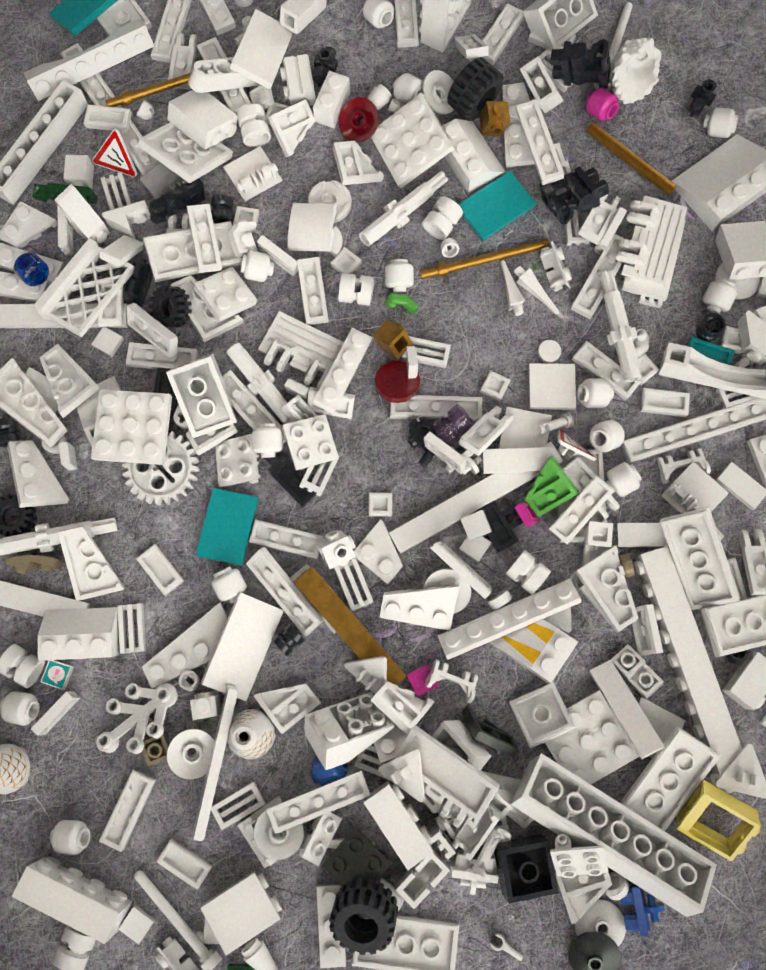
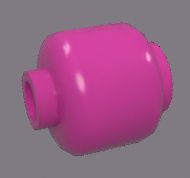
(602, 104)

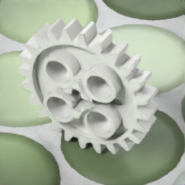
(144, 482)

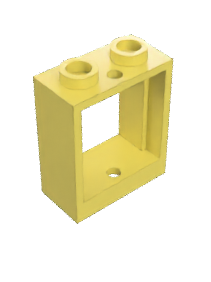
(695, 806)

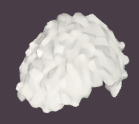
(635, 69)

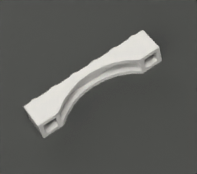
(119, 46)
(691, 366)

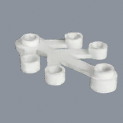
(139, 717)

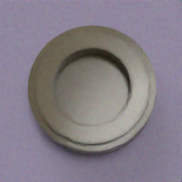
(626, 562)

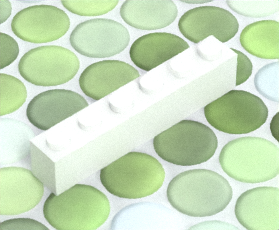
(40, 140)

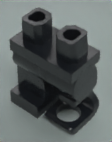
(581, 65)
(576, 191)

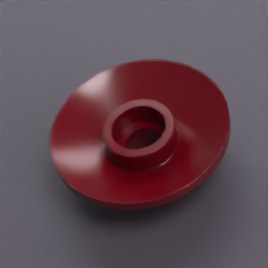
(350, 117)

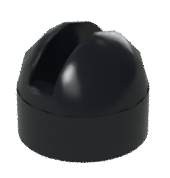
(737, 657)

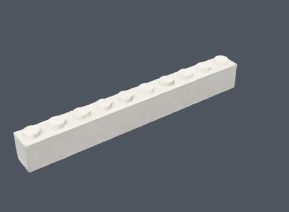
(688, 657)

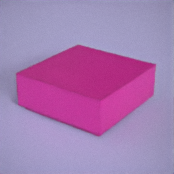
(527, 514)
(418, 678)

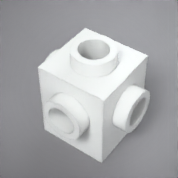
(336, 549)

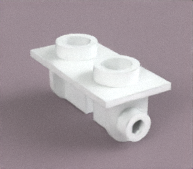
(553, 258)
(318, 842)
(170, 956)

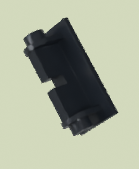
(138, 283)

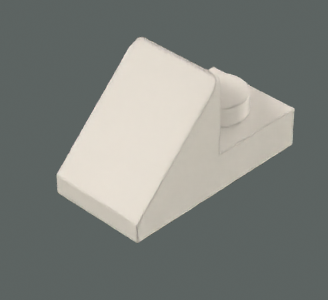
(122, 217)

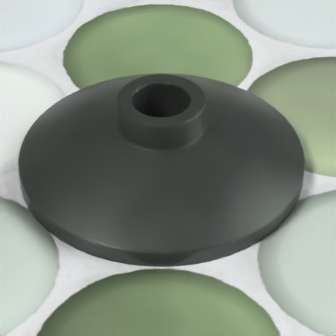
(592, 947)

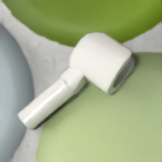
(506, 947)

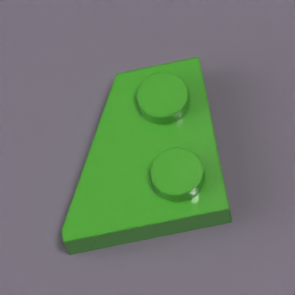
(550, 488)

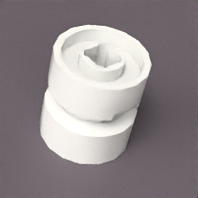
(253, 125)
(440, 219)
(348, 287)
(528, 572)
(19, 665)
(73, 951)

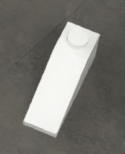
(81, 215)

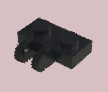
(502, 532)

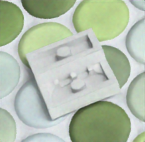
(311, 227)

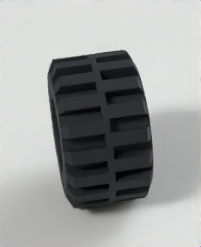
(474, 87)
(361, 933)

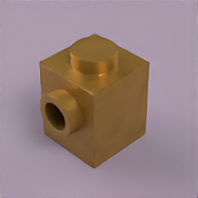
(494, 118)
(392, 339)

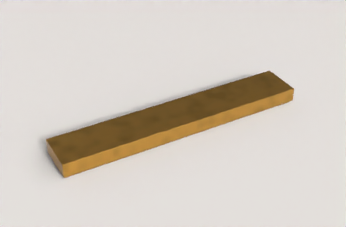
(345, 622)

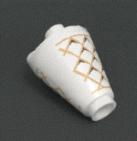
(260, 732)
(13, 768)

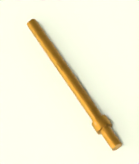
(129, 97)
(443, 269)

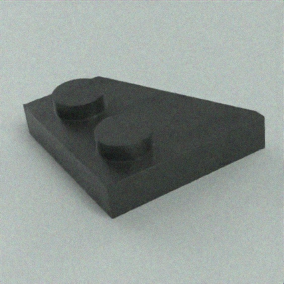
(489, 734)

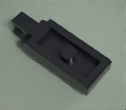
(285, 474)

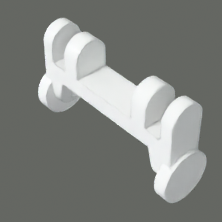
(670, 466)
(437, 675)
(490, 845)

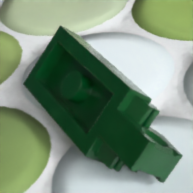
(52, 191)

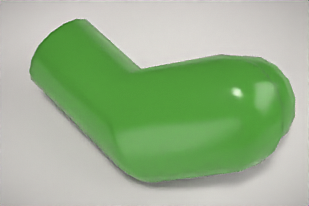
(401, 299)

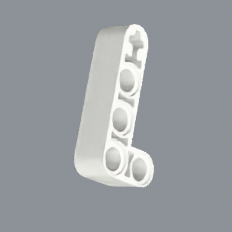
(217, 76)

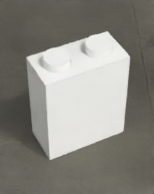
(202, 118)
(743, 249)
(241, 911)

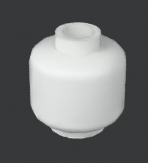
(378, 12)
(407, 87)
(721, 122)
(256, 266)
(399, 275)
(720, 296)
(595, 393)
(607, 436)
(267, 440)
(623, 479)
(228, 584)
(19, 708)
(70, 837)

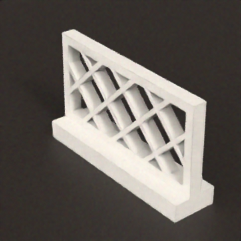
(71, 280)

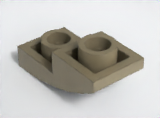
(30, 563)
(155, 748)

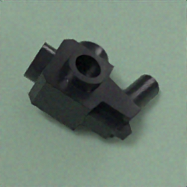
(323, 63)
(702, 96)
(417, 431)

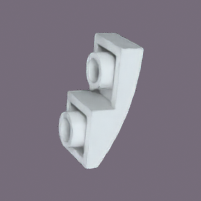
(641, 535)
(636, 671)

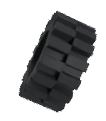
(179, 303)
(24, 522)

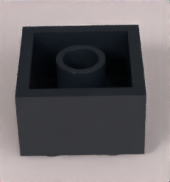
(526, 868)

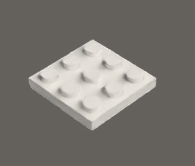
(411, 140)
(183, 154)
(131, 427)
(595, 744)

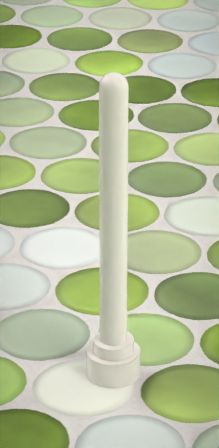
(618, 37)
(208, 958)

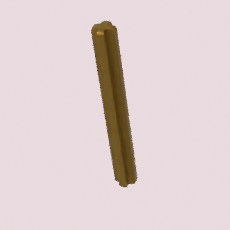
(631, 158)

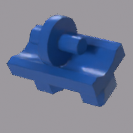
(640, 921)

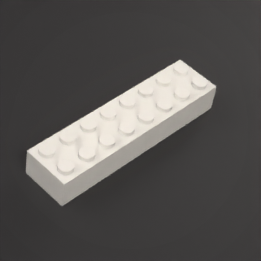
(629, 841)

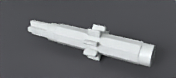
(397, 213)
(621, 333)
(259, 381)
(47, 537)

